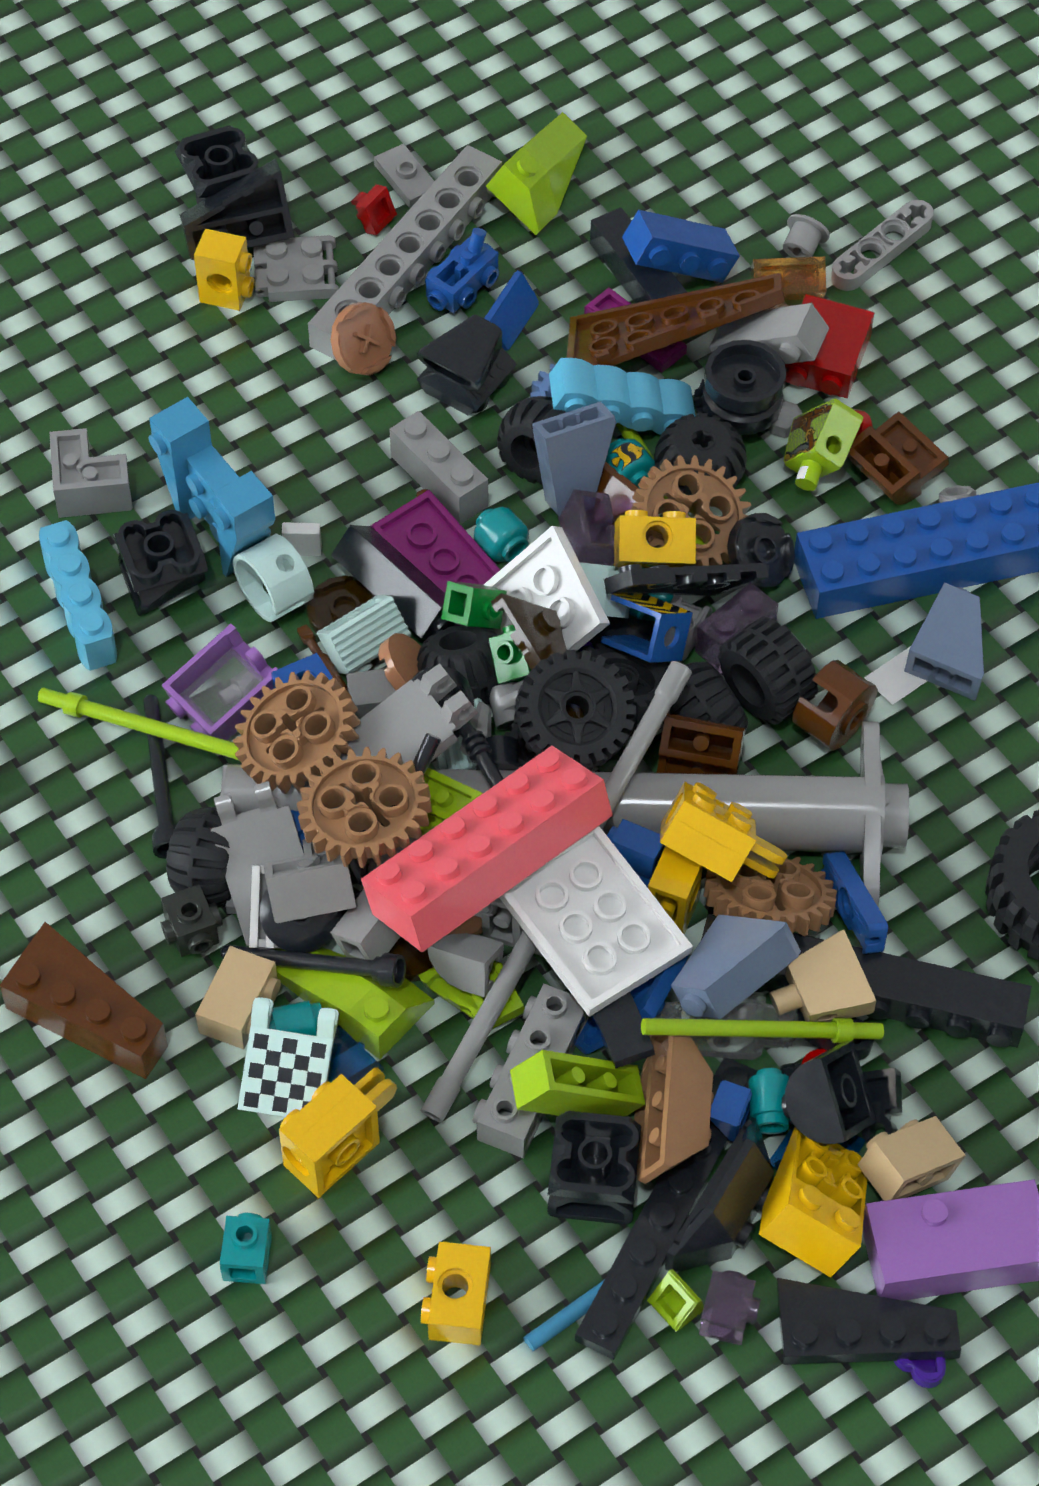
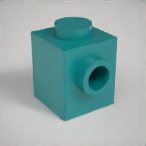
(246, 1248)

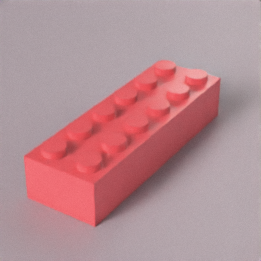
(487, 848)

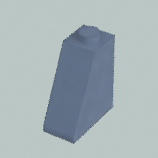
(572, 451)
(950, 643)
(733, 963)

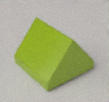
(675, 1301)

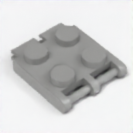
(295, 269)

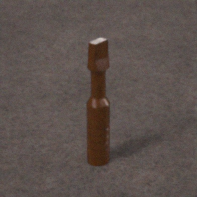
(309, 639)

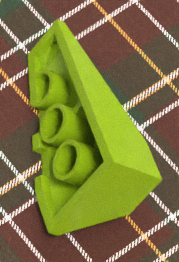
(539, 173)
(366, 1009)

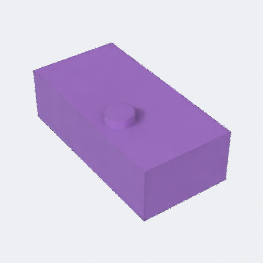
(954, 1240)

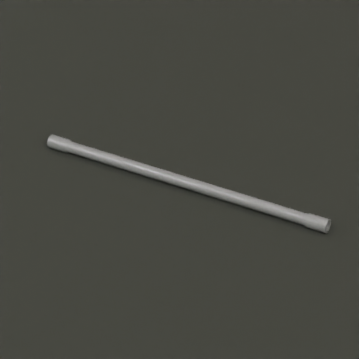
(448, 1085)

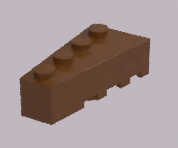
(81, 1003)

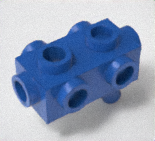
(462, 274)

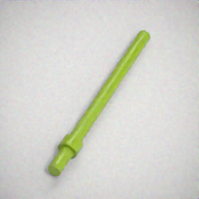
(79, 705)
(838, 1030)

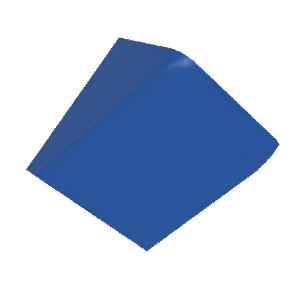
(730, 1108)

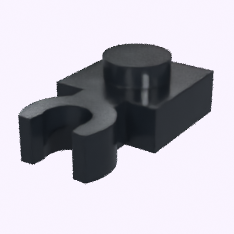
(886, 1099)

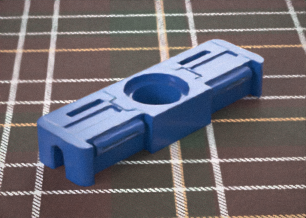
(855, 903)

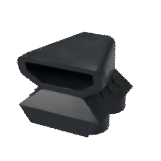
(215, 160)
(466, 365)
(159, 559)
(594, 1167)

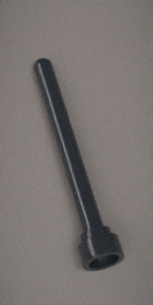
(166, 825)
(387, 969)

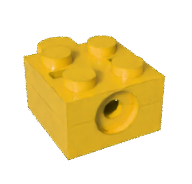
(717, 834)
(334, 1129)

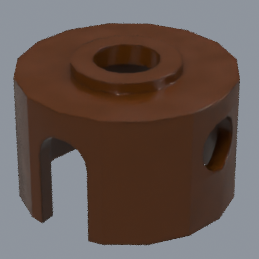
(841, 709)

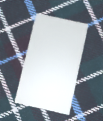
(893, 681)

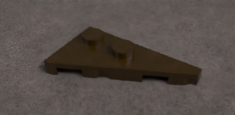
(536, 633)

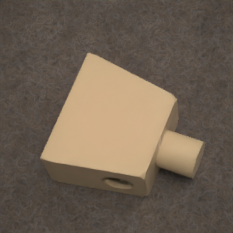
(826, 983)

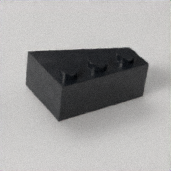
(247, 208)

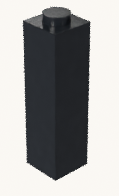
(639, 281)
(389, 573)

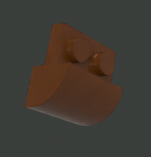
(897, 458)
(699, 746)

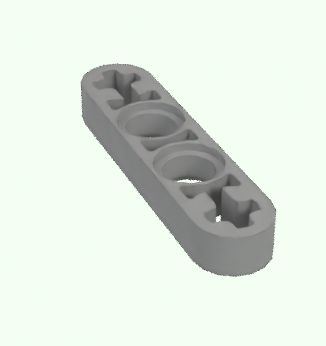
(885, 247)

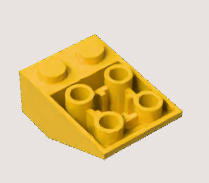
(816, 1203)

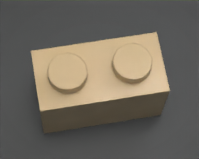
(230, 997)
(910, 1159)

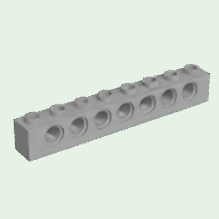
(413, 243)

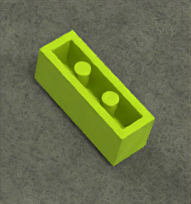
(568, 1082)

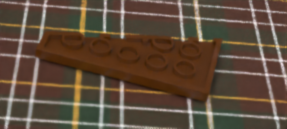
(645, 326)

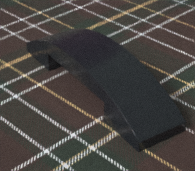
(622, 1032)

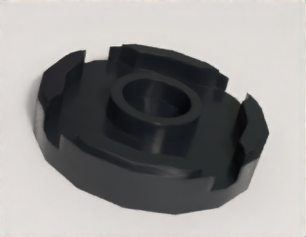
(762, 540)

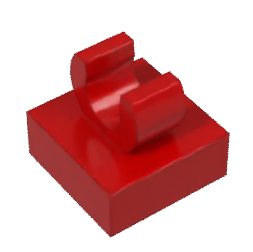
(374, 209)

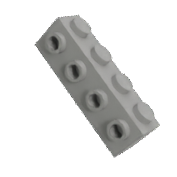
(551, 1024)

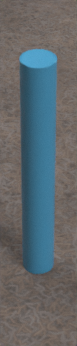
(561, 1320)

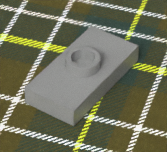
(403, 173)

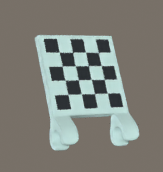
(284, 1066)

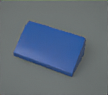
(513, 308)

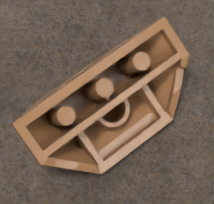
(677, 1106)

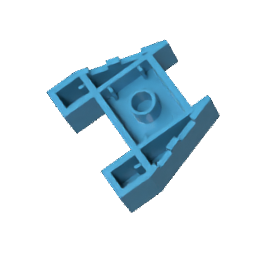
(206, 485)

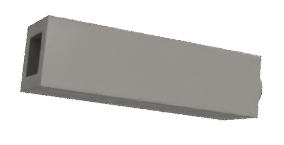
(362, 933)

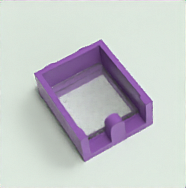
(219, 684)

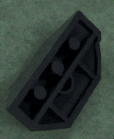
(727, 1205)

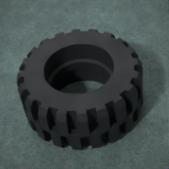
(1009, 886)

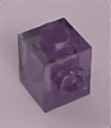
(729, 1307)

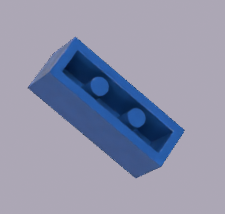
(680, 246)

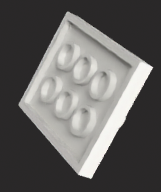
(596, 922)

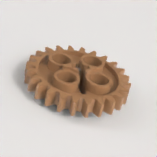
(706, 493)
(295, 730)
(339, 828)
(792, 897)

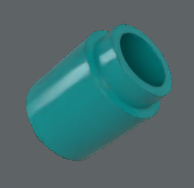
(296, 1018)
(766, 1101)

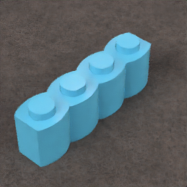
(632, 397)
(78, 595)

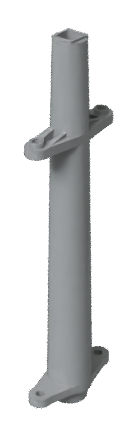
(788, 811)

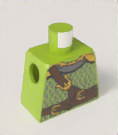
(821, 441)

